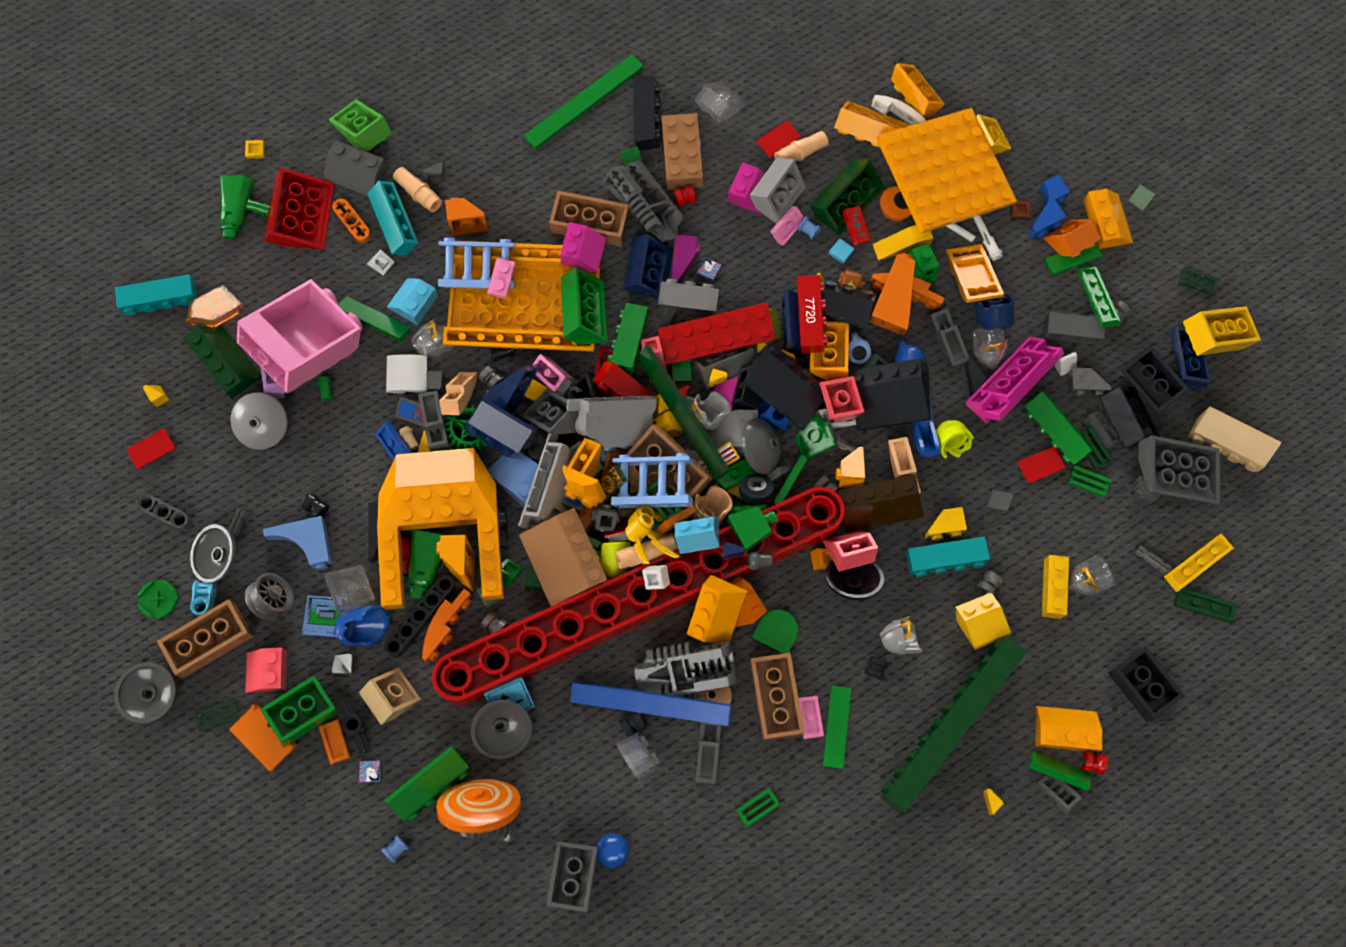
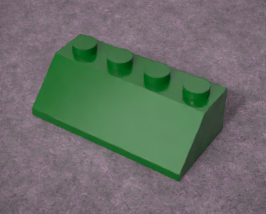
(583, 307)
(428, 784)

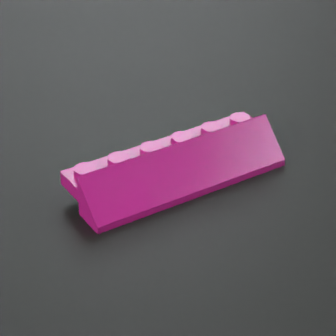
(1014, 379)

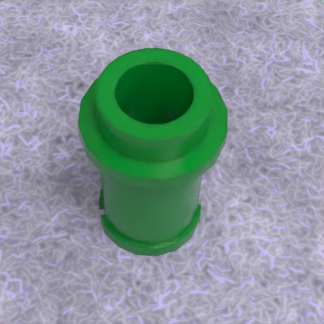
(258, 207)
(325, 388)

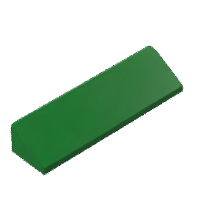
(375, 319)

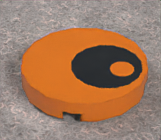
(894, 205)

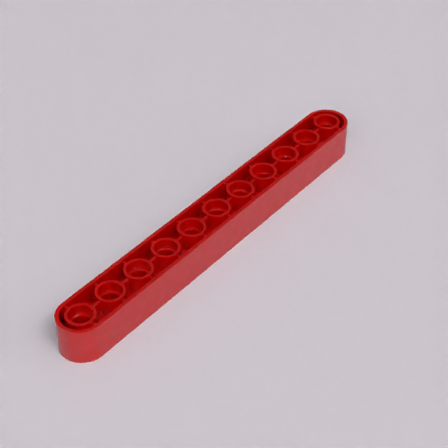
(628, 612)

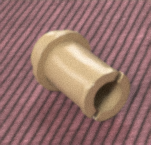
(408, 437)

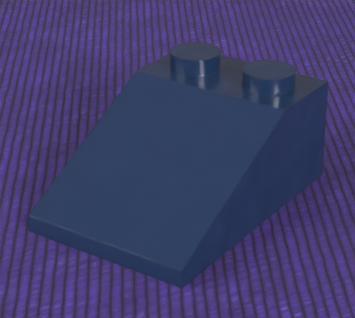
(512, 389)

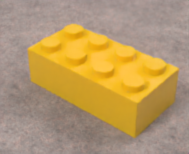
(1221, 330)

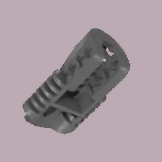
(647, 203)
(669, 674)

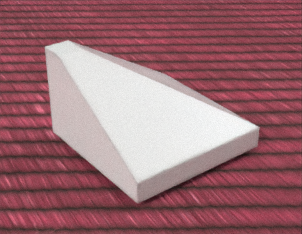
(379, 261)

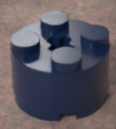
(995, 312)

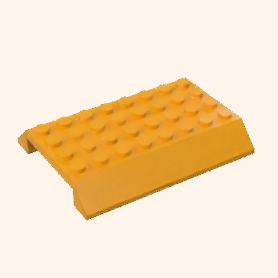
(528, 316)

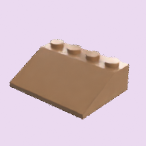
(660, 444)
(562, 557)

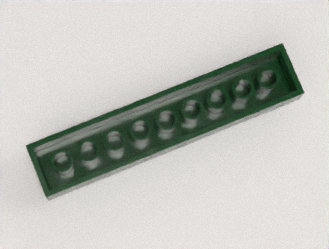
(950, 728)

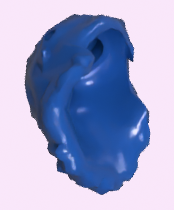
(362, 626)

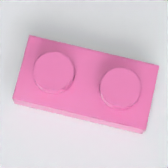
(787, 225)
(501, 278)
(811, 717)

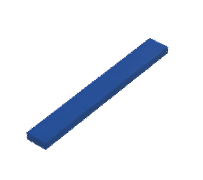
(650, 703)

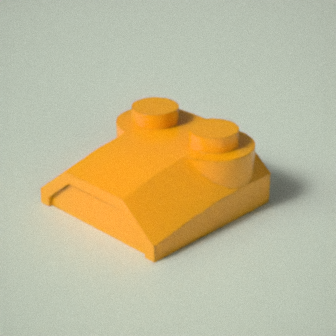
(582, 488)

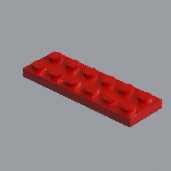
(716, 334)

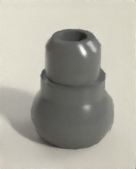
(758, 560)

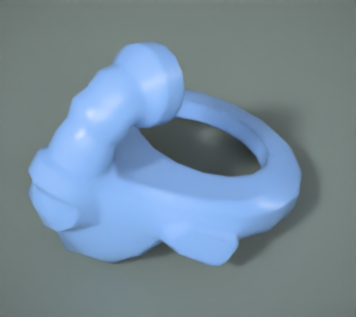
(858, 341)

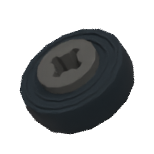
(756, 489)

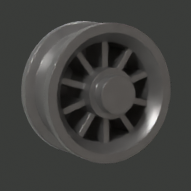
(269, 597)

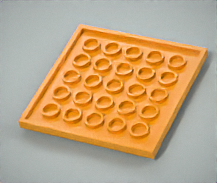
(946, 170)

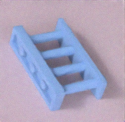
(467, 280)
(661, 499)

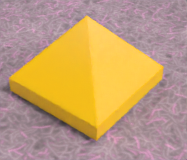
(717, 377)

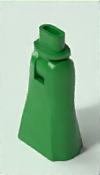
(234, 194)
(423, 562)

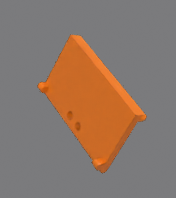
(260, 739)

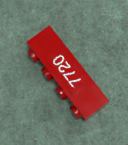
(811, 314)

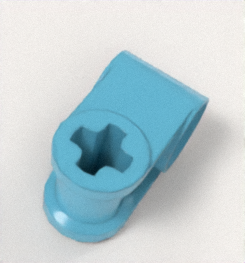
(203, 594)

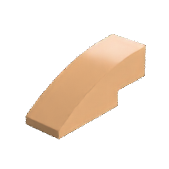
(458, 393)
(902, 458)

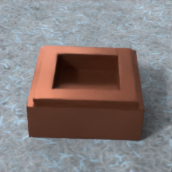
(1020, 210)

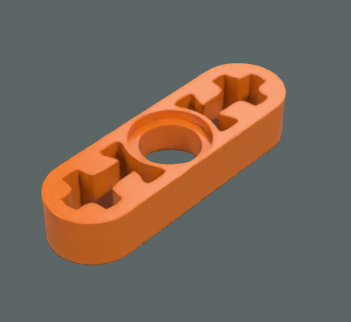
(351, 228)

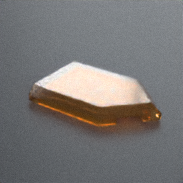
(213, 307)

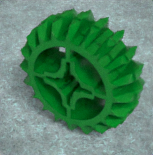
(456, 421)

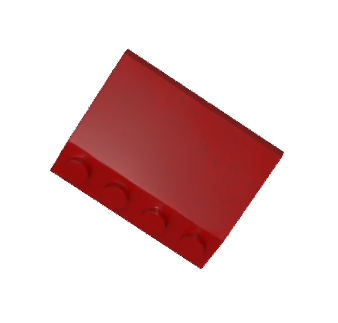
(299, 210)

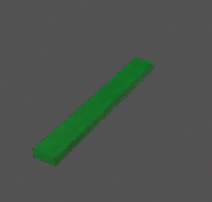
(583, 102)

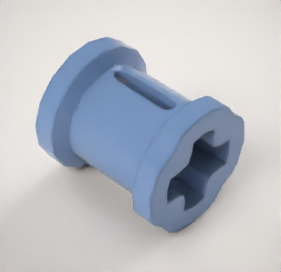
(809, 228)
(395, 849)

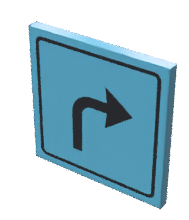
(513, 690)

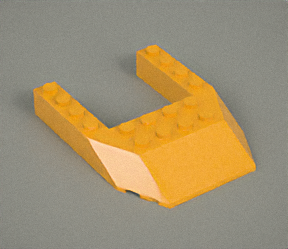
(434, 493)

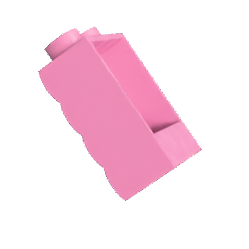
(299, 335)

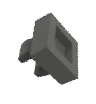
(568, 388)

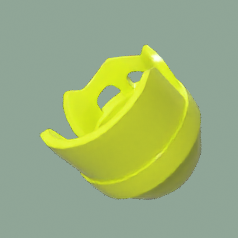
(953, 435)
(607, 558)

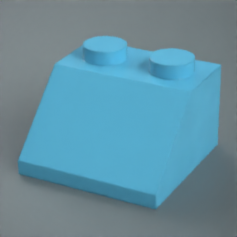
(413, 300)
(697, 534)

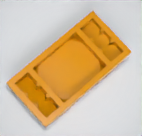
(974, 274)

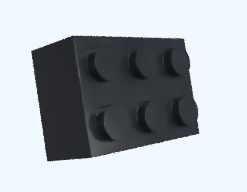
(1146, 684)

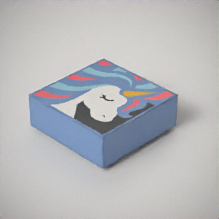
(709, 269)
(370, 771)

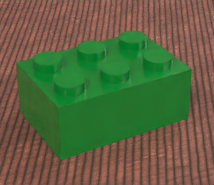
(298, 711)

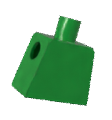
(925, 262)
(751, 526)

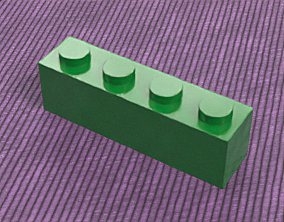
(629, 337)
(1059, 428)

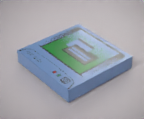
(320, 616)

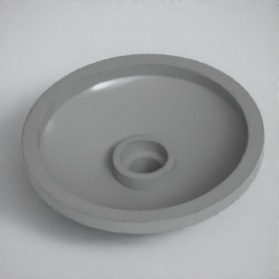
(270, 420)

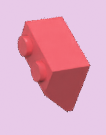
(842, 399)
(266, 670)

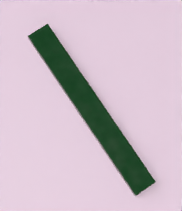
(682, 413)

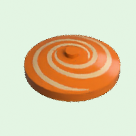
(478, 806)

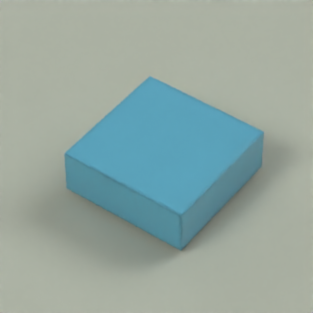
(841, 251)

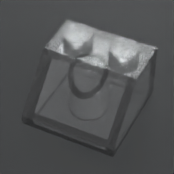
(719, 101)
(349, 588)
(638, 757)

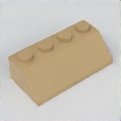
(1234, 439)

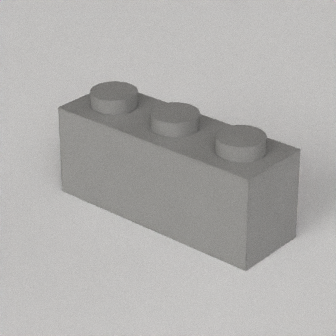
(688, 295)

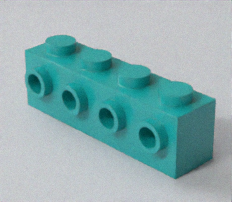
(392, 218)
(155, 295)
(947, 556)

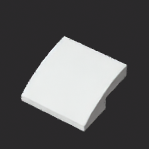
(406, 373)

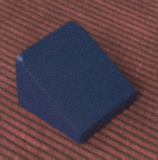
(732, 551)

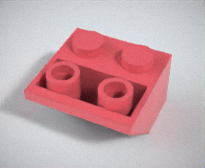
(851, 549)

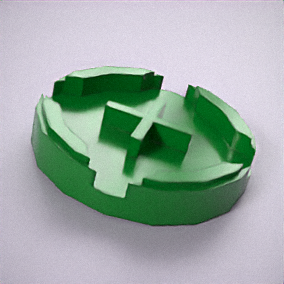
(157, 599)

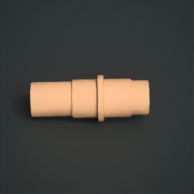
(800, 149)
(417, 189)
(628, 556)

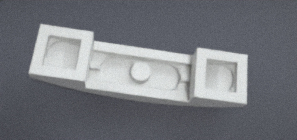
(885, 104)

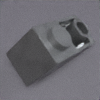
(1084, 380)

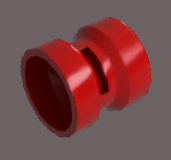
(684, 195)
(1095, 762)

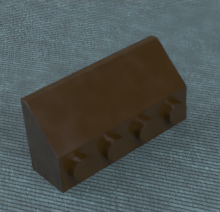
(881, 503)

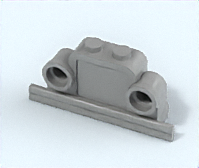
(614, 419)
(548, 484)

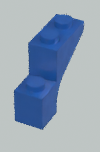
(1052, 216)
(925, 437)

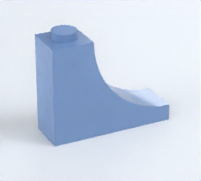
(307, 534)

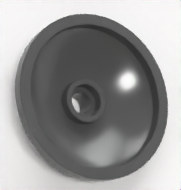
(761, 446)
(212, 553)
(132, 691)
(504, 740)

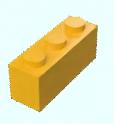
(1055, 586)

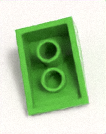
(361, 125)

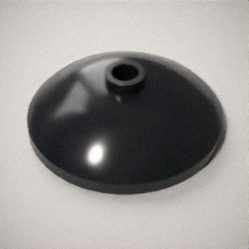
(855, 583)

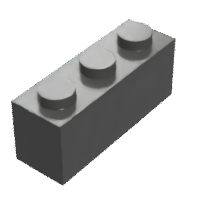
(1073, 328)

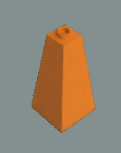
(895, 299)

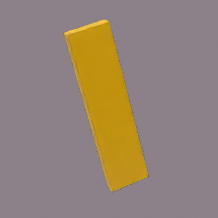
(1198, 562)

